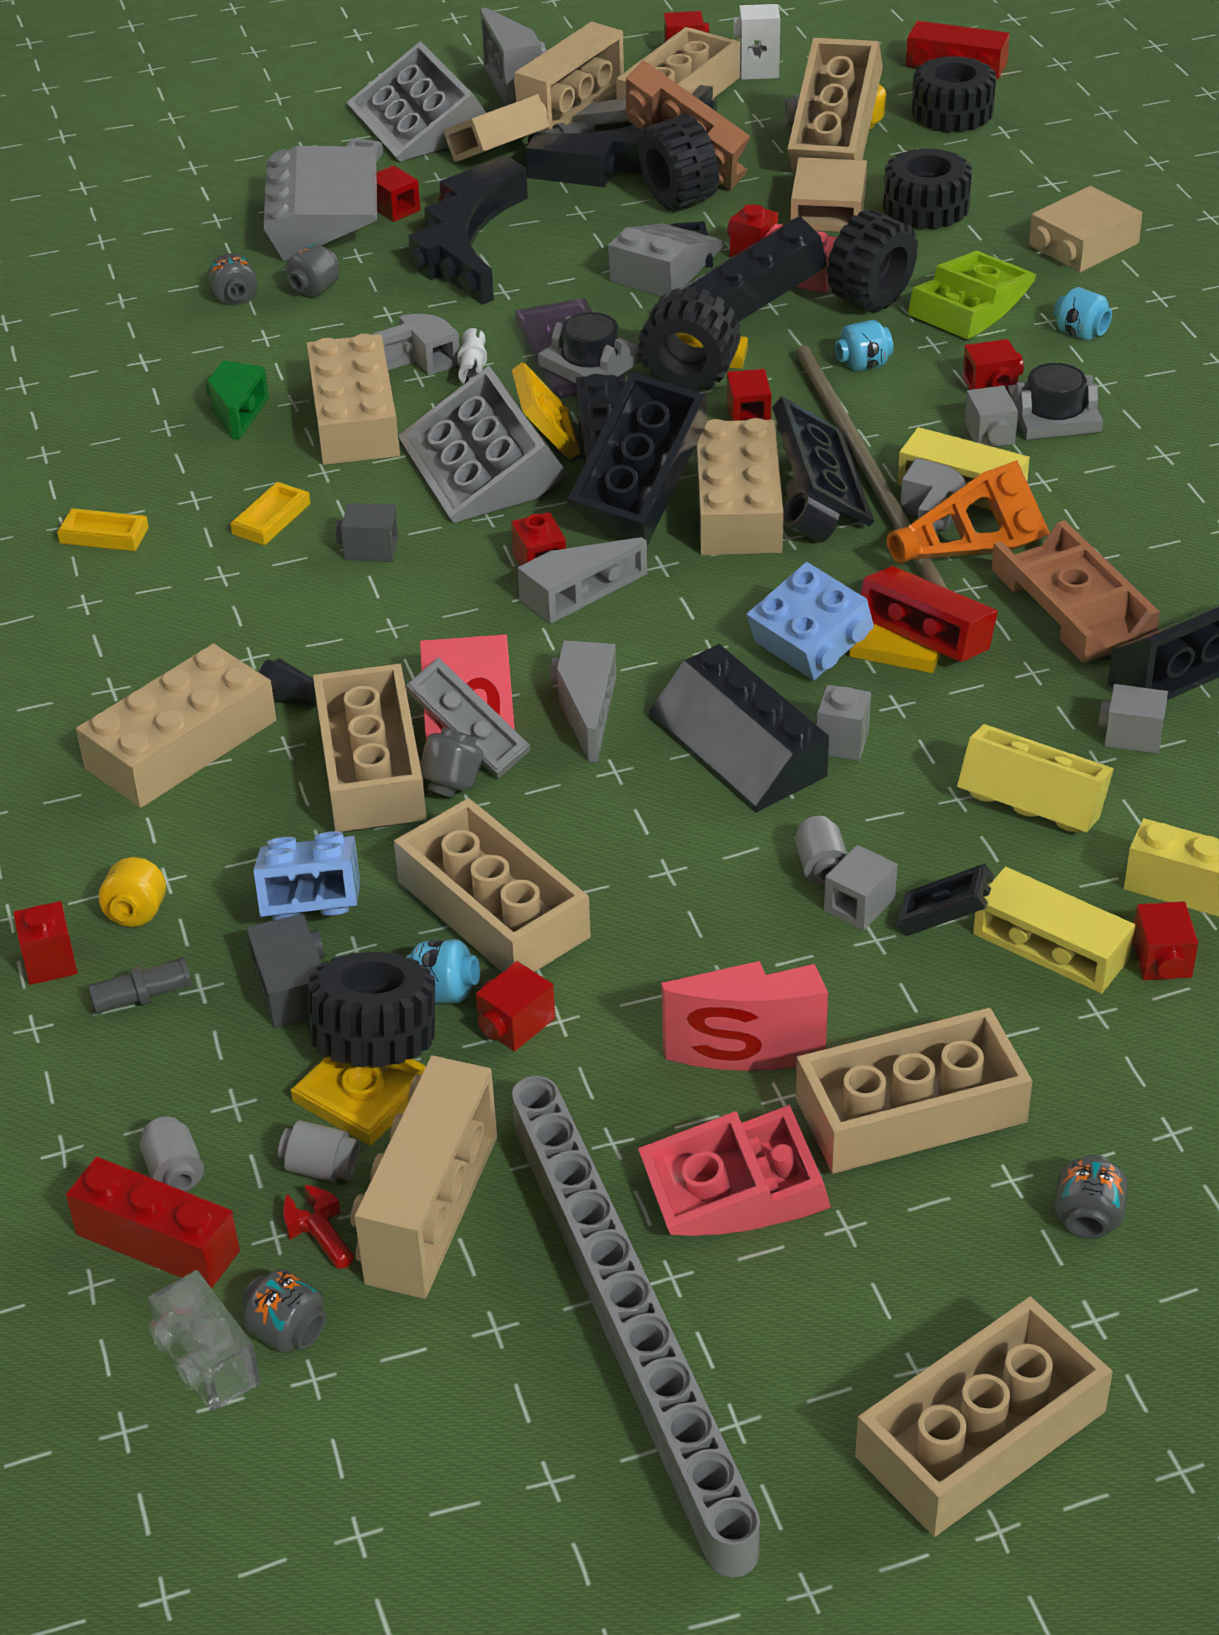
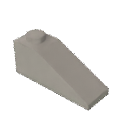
(579, 575)
(586, 689)

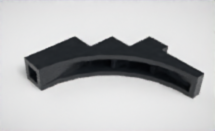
(591, 156)
(454, 222)

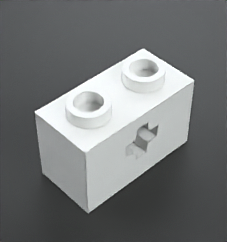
(759, 24)

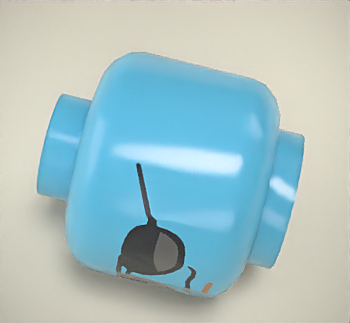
(1082, 314)
(864, 346)
(451, 966)

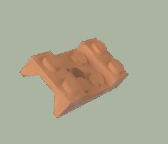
(656, 98)
(1079, 591)

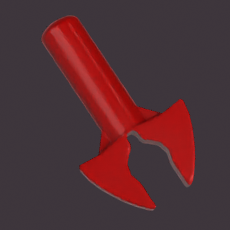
(325, 1207)

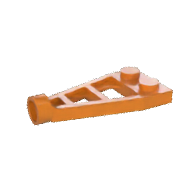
(1010, 503)

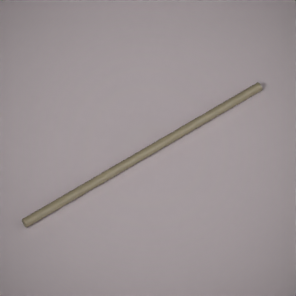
(862, 456)

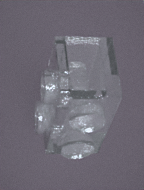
(203, 1341)

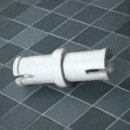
(471, 354)

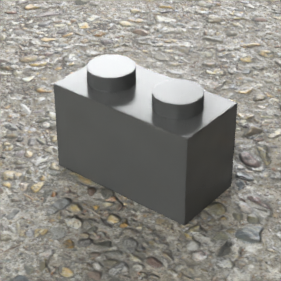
(283, 960)

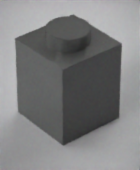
(368, 532)

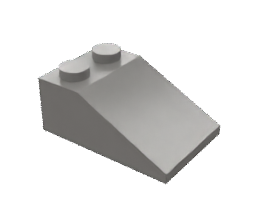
(505, 50)
(659, 257)

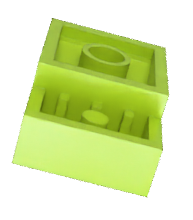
(969, 293)

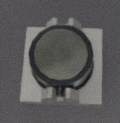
(589, 347)
(1056, 402)

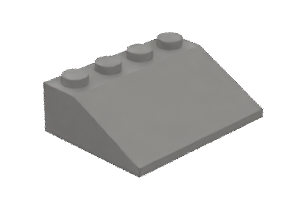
(414, 104)
(318, 195)
(481, 450)

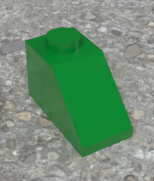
(237, 395)

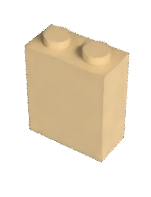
(496, 128)
(828, 191)
(1085, 228)

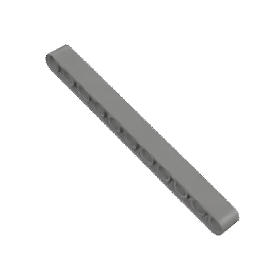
(636, 1325)

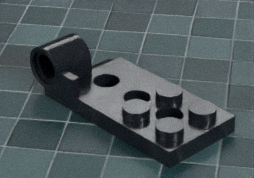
(823, 473)

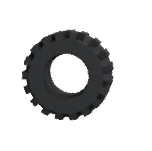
(953, 93)
(678, 162)
(927, 188)
(872, 260)
(699, 317)
(371, 1009)

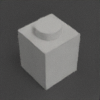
(991, 416)
(1134, 718)
(846, 719)
(860, 887)

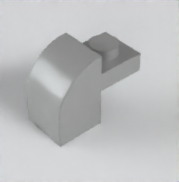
(422, 340)
(926, 487)

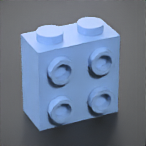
(810, 621)
(307, 875)

